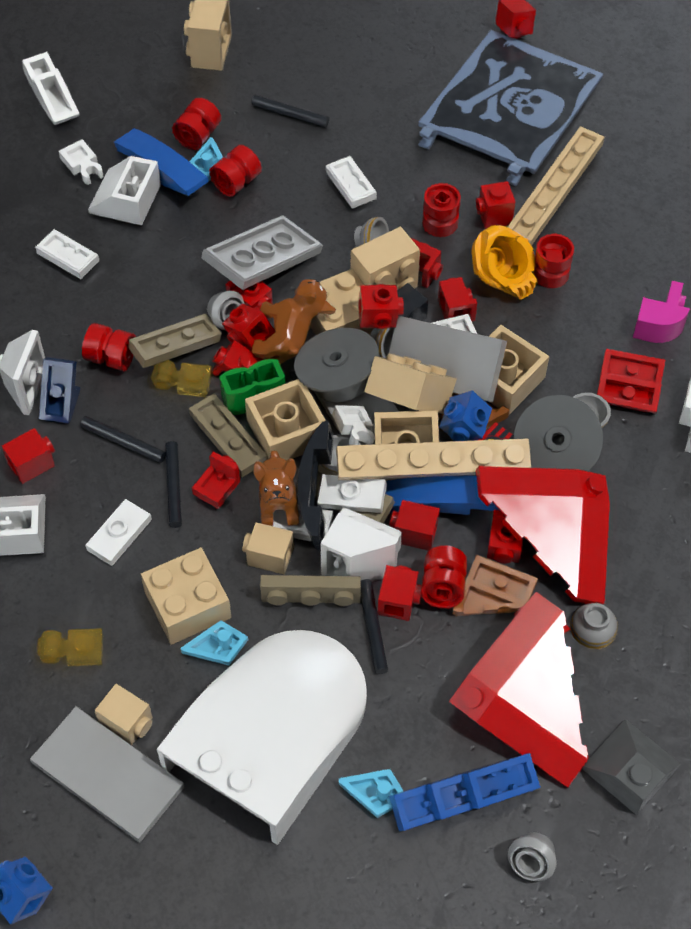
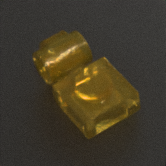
(190, 380)
(81, 648)

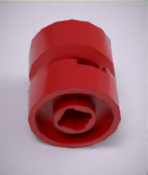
(196, 123)
(236, 169)
(441, 210)
(553, 260)
(104, 345)
(444, 576)

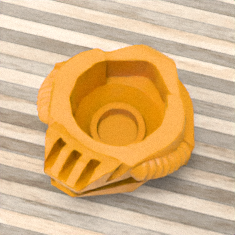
(505, 261)

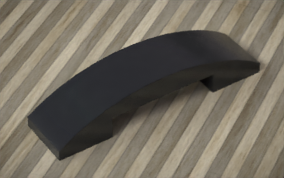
(316, 452)

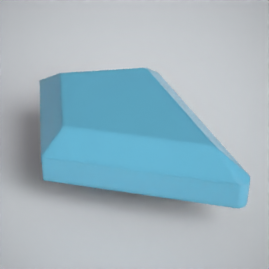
(207, 157)
(217, 644)
(372, 790)

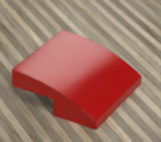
(631, 380)

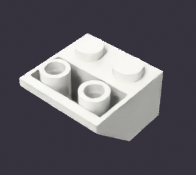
(127, 190)
(22, 524)
(357, 549)

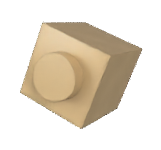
(268, 548)
(124, 714)

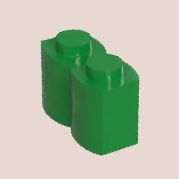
(246, 382)

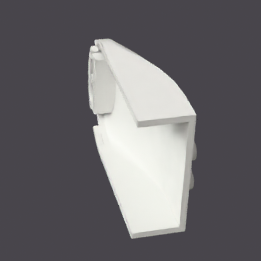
(272, 725)

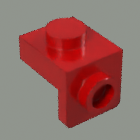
(429, 263)
(233, 357)
(217, 480)

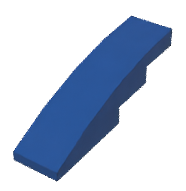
(174, 169)
(448, 493)
(464, 792)

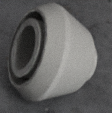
(221, 305)
(533, 856)

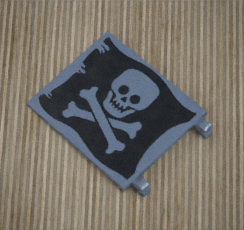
(510, 103)

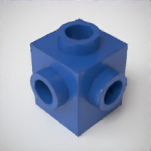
(466, 417)
(21, 889)

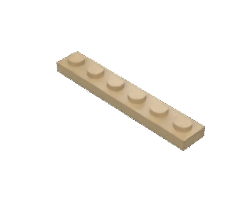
(556, 184)
(429, 458)

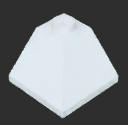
(22, 369)

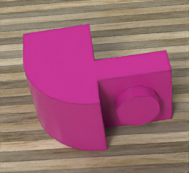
(662, 320)

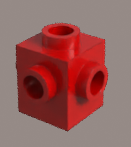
(379, 306)
(247, 325)

